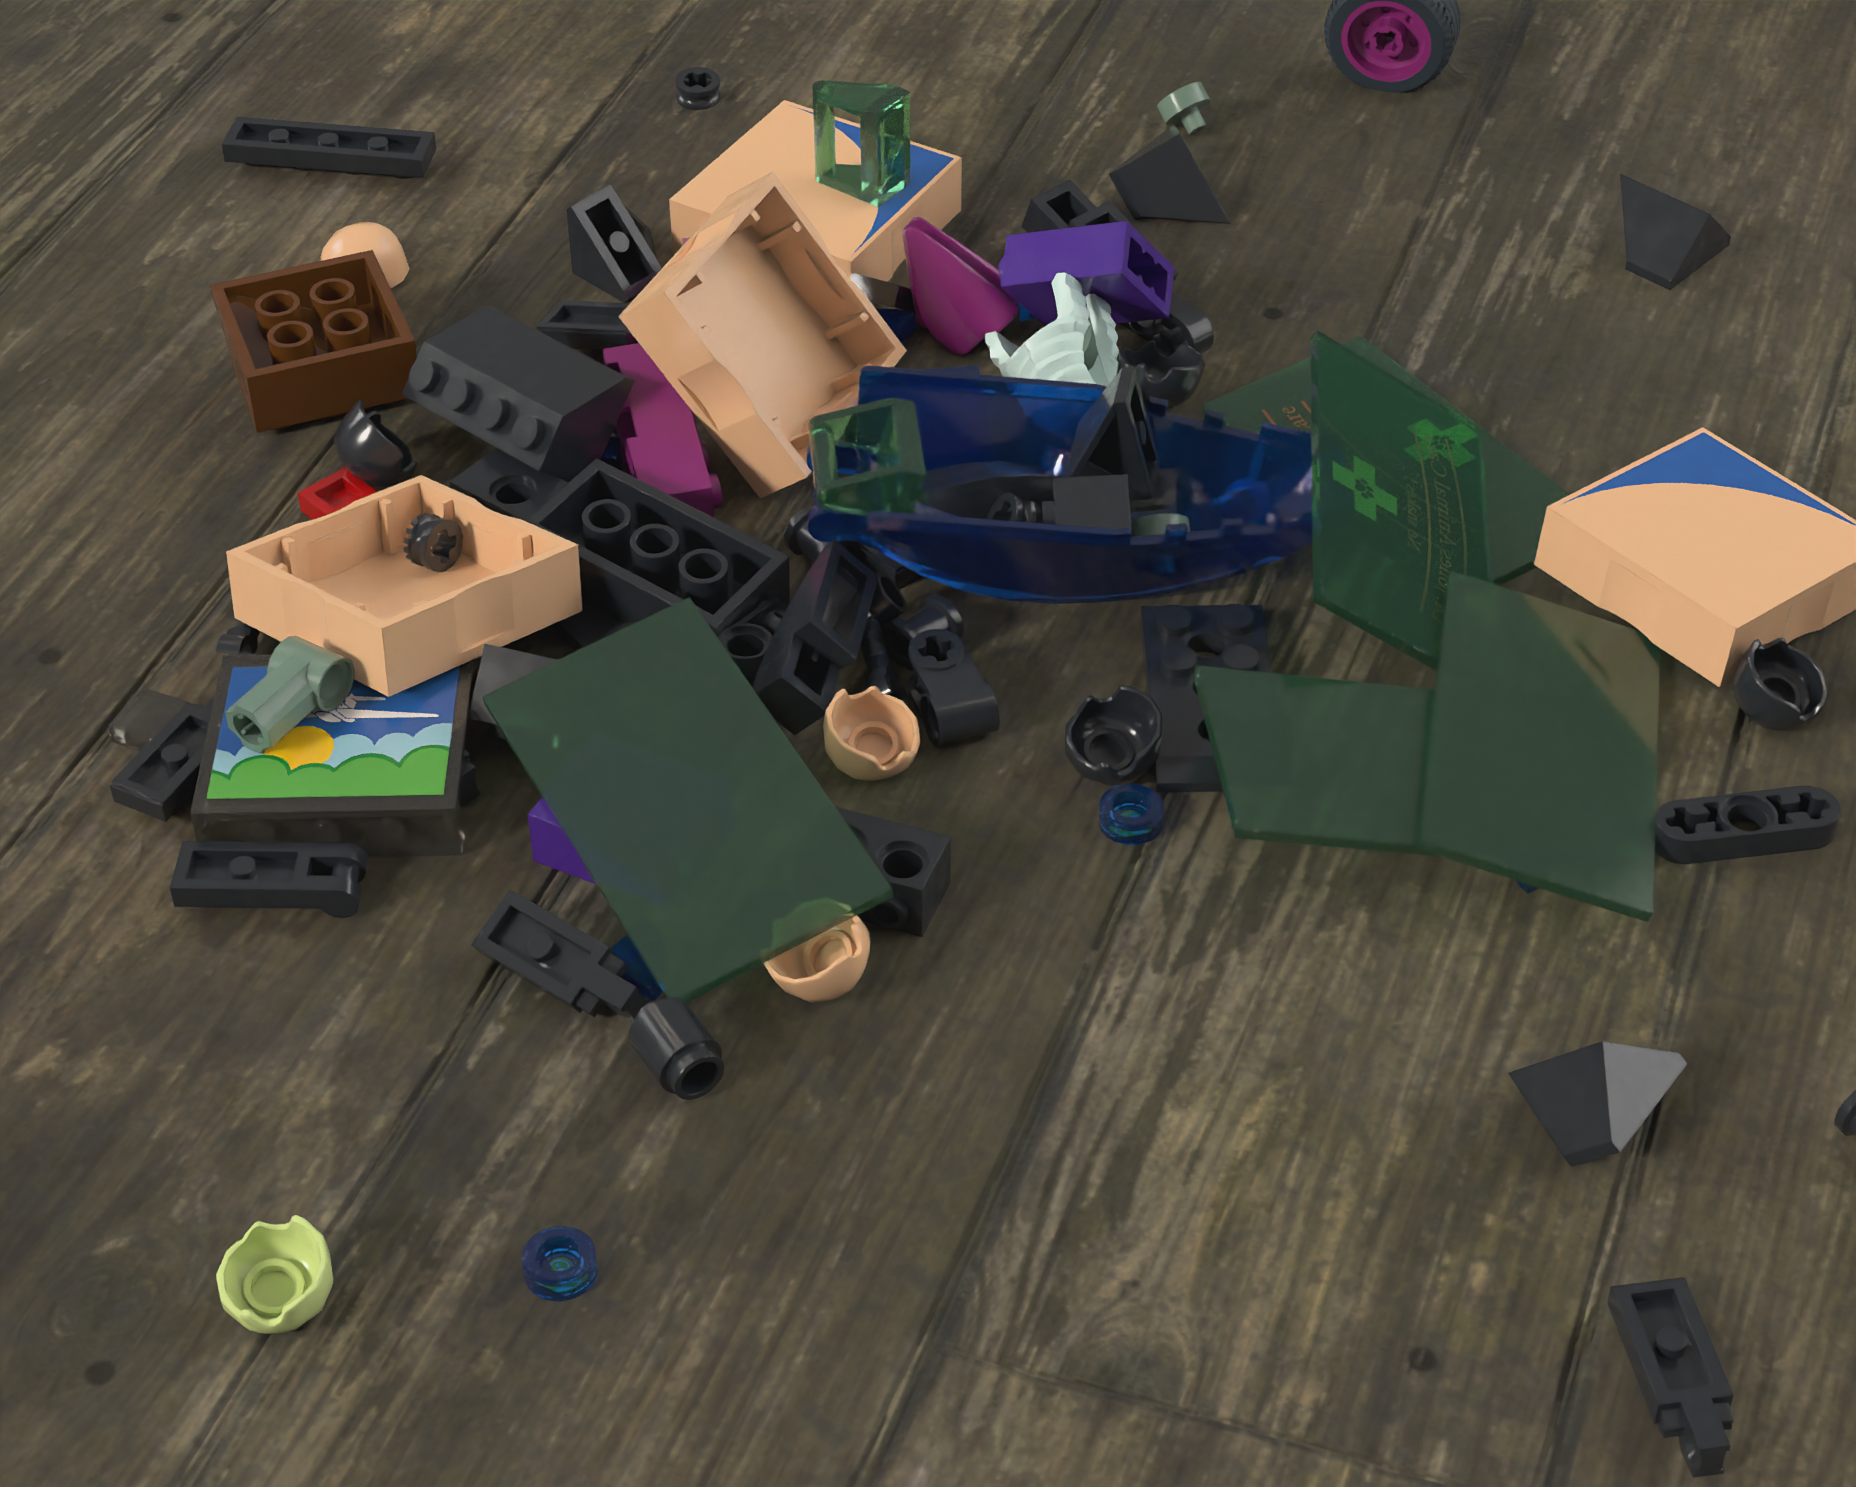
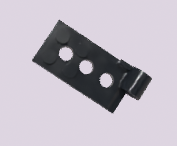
(1169, 646)

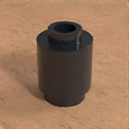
(677, 1048)

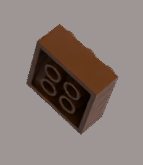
(315, 340)

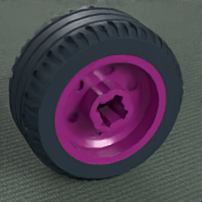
(1392, 42)

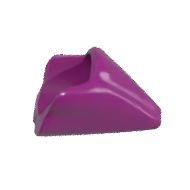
(954, 288)

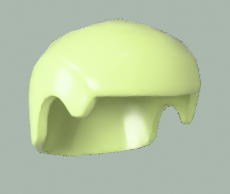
(276, 1276)

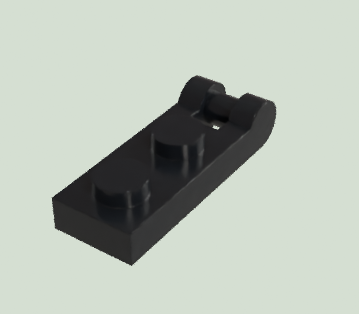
(270, 875)

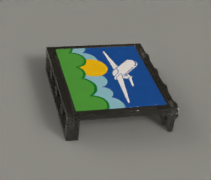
(357, 775)

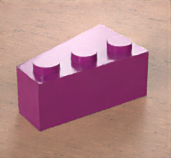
(661, 434)

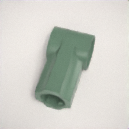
(296, 682)

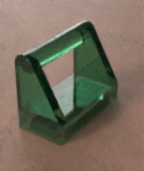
(883, 138)
(881, 427)

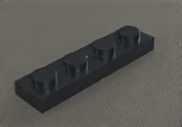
(329, 147)

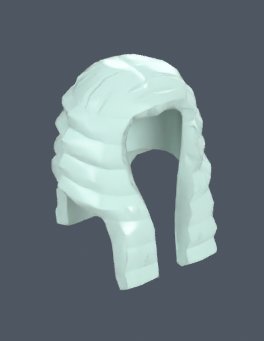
(1058, 347)

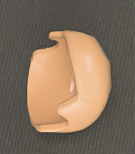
(370, 236)
(870, 734)
(825, 964)

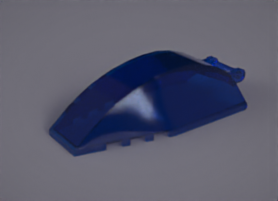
(1237, 488)

